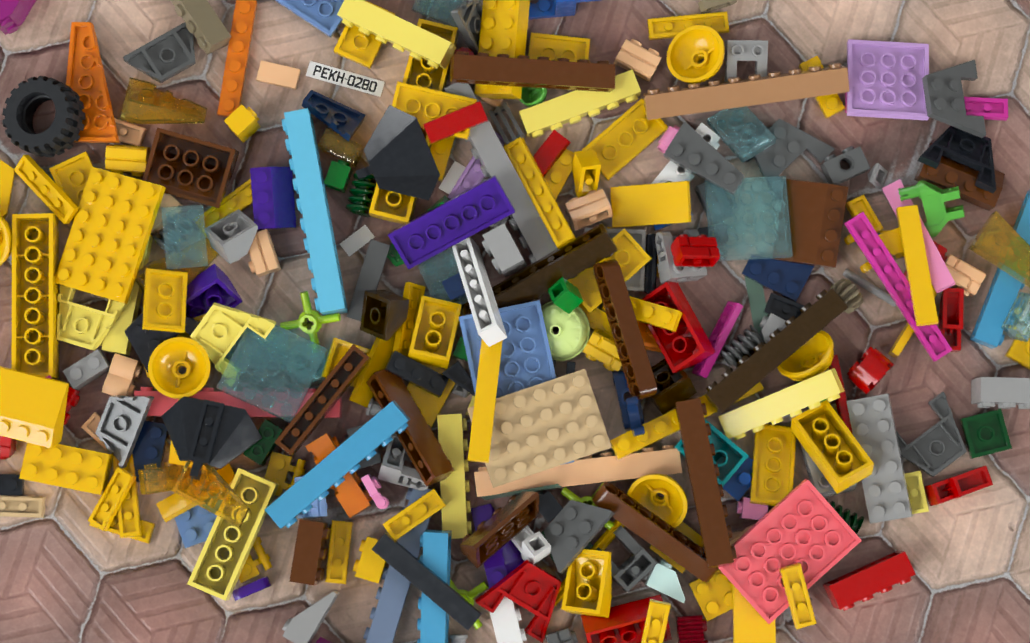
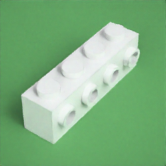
(676, 173)

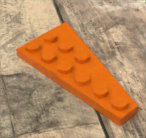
(88, 79)

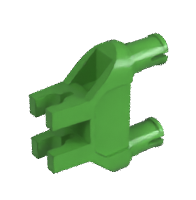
(934, 204)

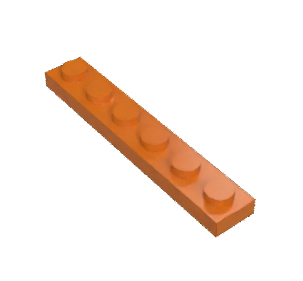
(237, 57)

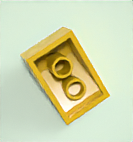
(434, 332)
(589, 584)

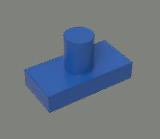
(740, 480)

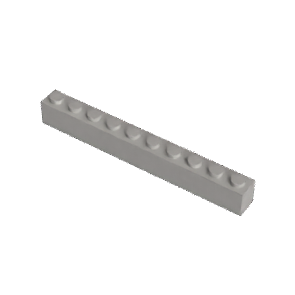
(496, 162)

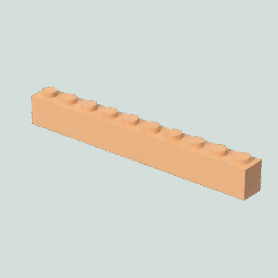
(589, 471)

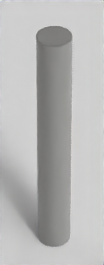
(869, 287)

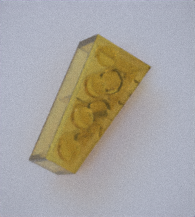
(1003, 248)

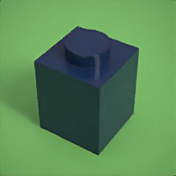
(454, 287)

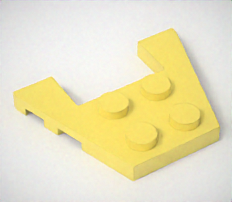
(83, 324)
(222, 329)

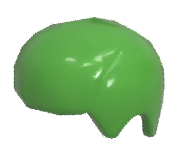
(533, 96)

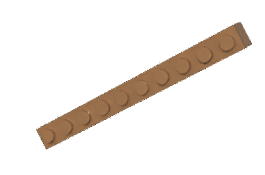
(746, 92)

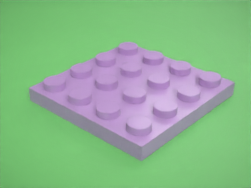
(887, 79)

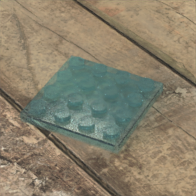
(751, 221)
(273, 371)

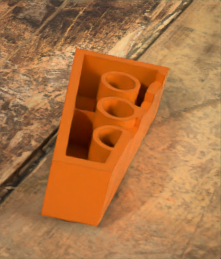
(349, 492)

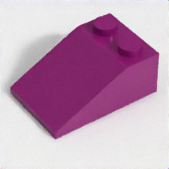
(13, 14)

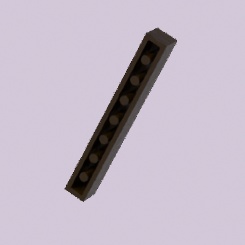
(563, 262)
(776, 350)

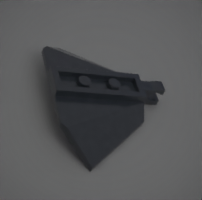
(400, 156)
(209, 432)

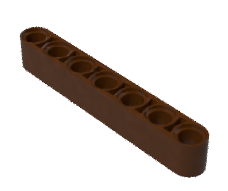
(625, 329)
(654, 530)

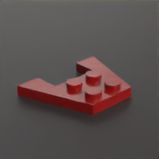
(529, 588)

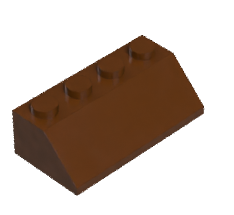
(953, 174)

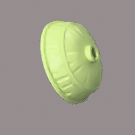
(573, 331)

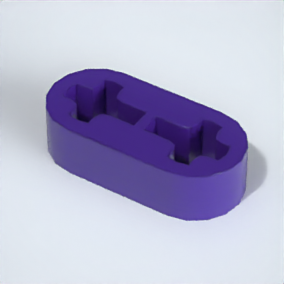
(251, 588)

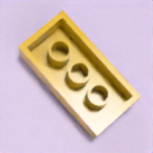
(832, 446)
(67, 467)

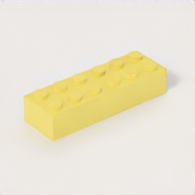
(230, 545)

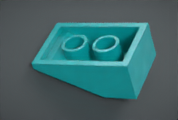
(727, 454)

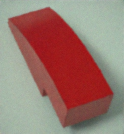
(951, 316)
(958, 485)

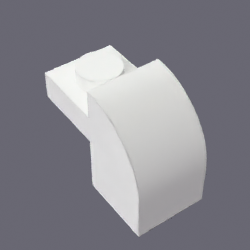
(532, 546)

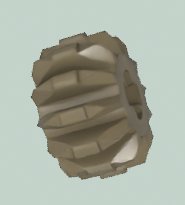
(849, 294)

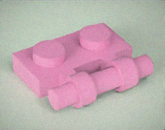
(372, 486)

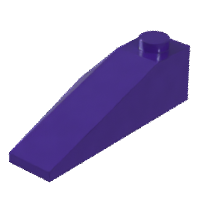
(210, 287)
(503, 560)

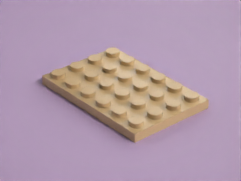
(544, 428)

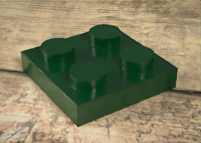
(985, 433)

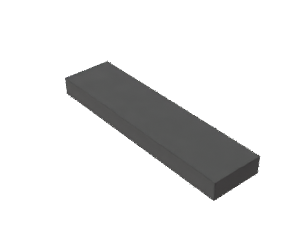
(369, 276)

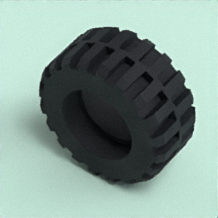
(20, 114)

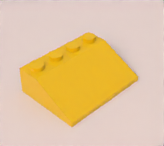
(32, 407)

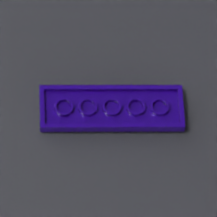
(451, 222)

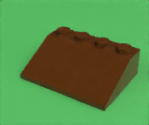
(190, 167)
(815, 222)
(501, 528)

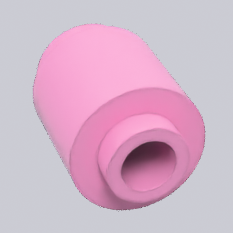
(667, 138)

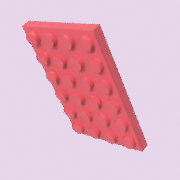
(796, 530)

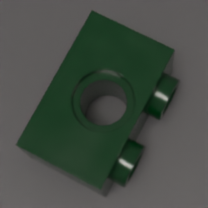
(263, 448)

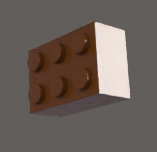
(309, 552)

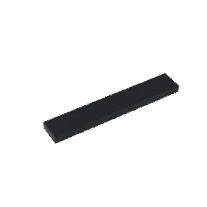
(426, 581)

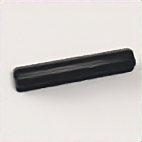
(651, 266)

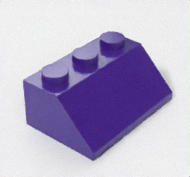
(273, 197)

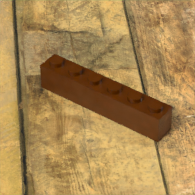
(322, 400)
(417, 437)

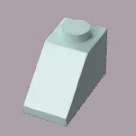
(665, 581)

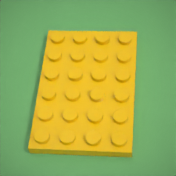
(109, 235)

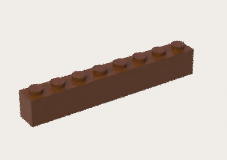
(532, 72)
(704, 483)

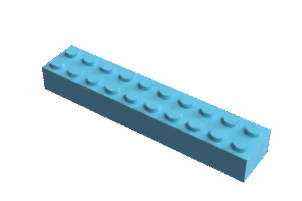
(315, 211)

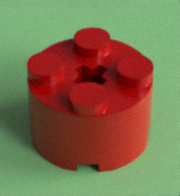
(870, 370)

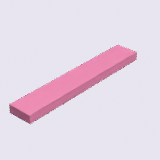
(939, 273)

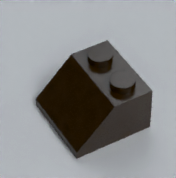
(383, 313)
(670, 387)

